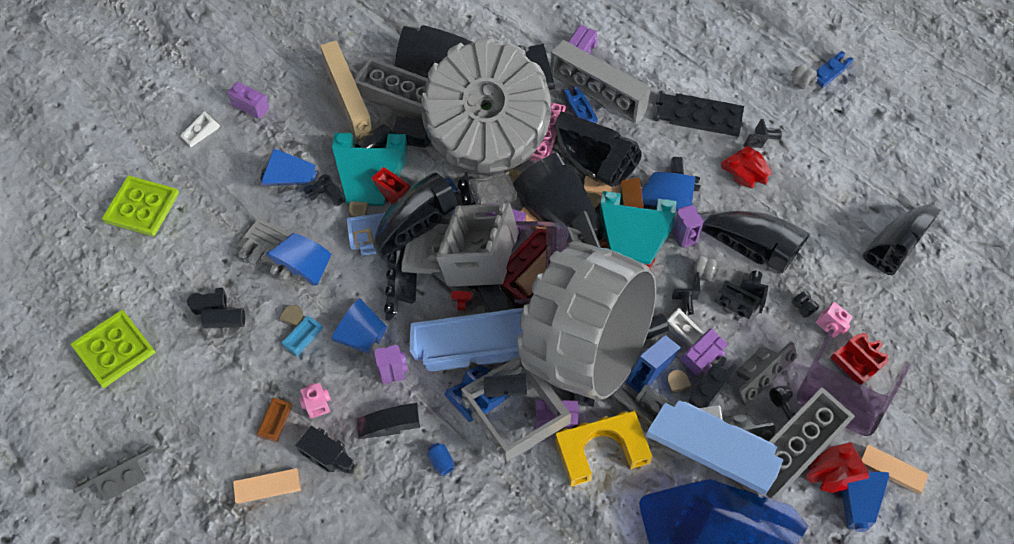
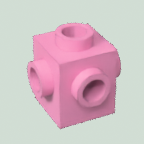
(834, 316)
(315, 400)

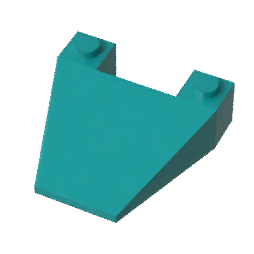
(359, 165)
(635, 230)

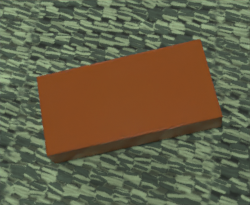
(632, 193)
(274, 420)

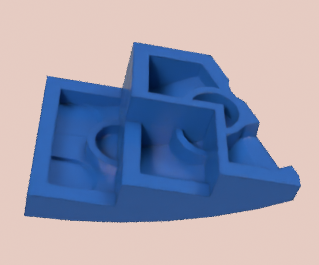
(668, 186)
(301, 257)
(359, 328)
(486, 404)

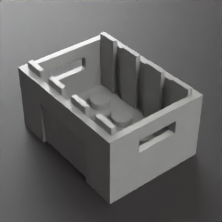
(478, 247)

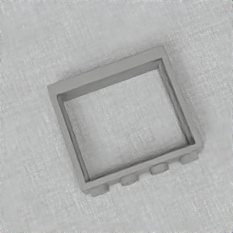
(515, 366)

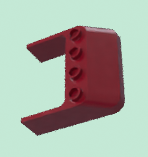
(519, 262)

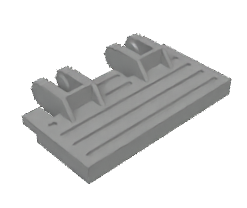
(263, 238)
(422, 252)

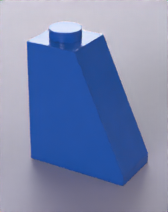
(287, 170)
(652, 363)
(863, 501)

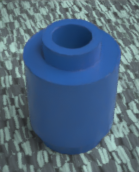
(440, 459)

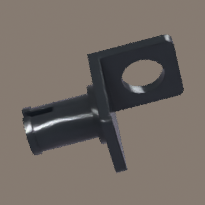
(762, 134)
(756, 288)
(688, 295)

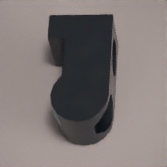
(216, 300)

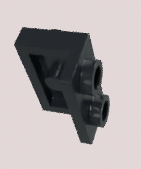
(737, 300)

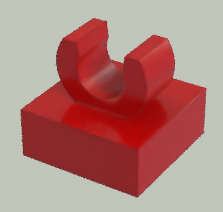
(461, 298)

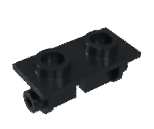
(464, 187)

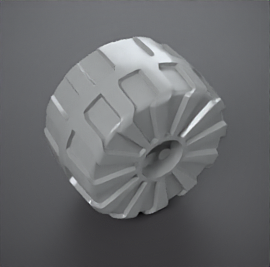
(494, 137)
(587, 319)

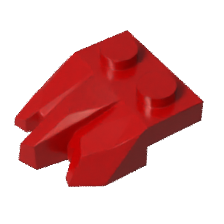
(747, 167)
(860, 358)
(837, 468)

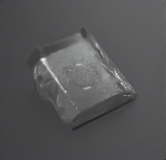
(493, 189)

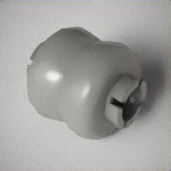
(804, 76)
(706, 267)

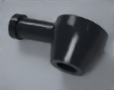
(780, 397)

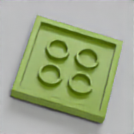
(140, 206)
(113, 348)

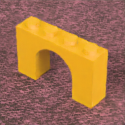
(622, 428)

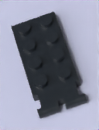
(699, 113)

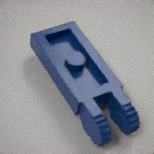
(832, 69)
(579, 105)

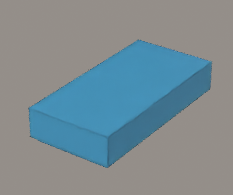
(302, 335)

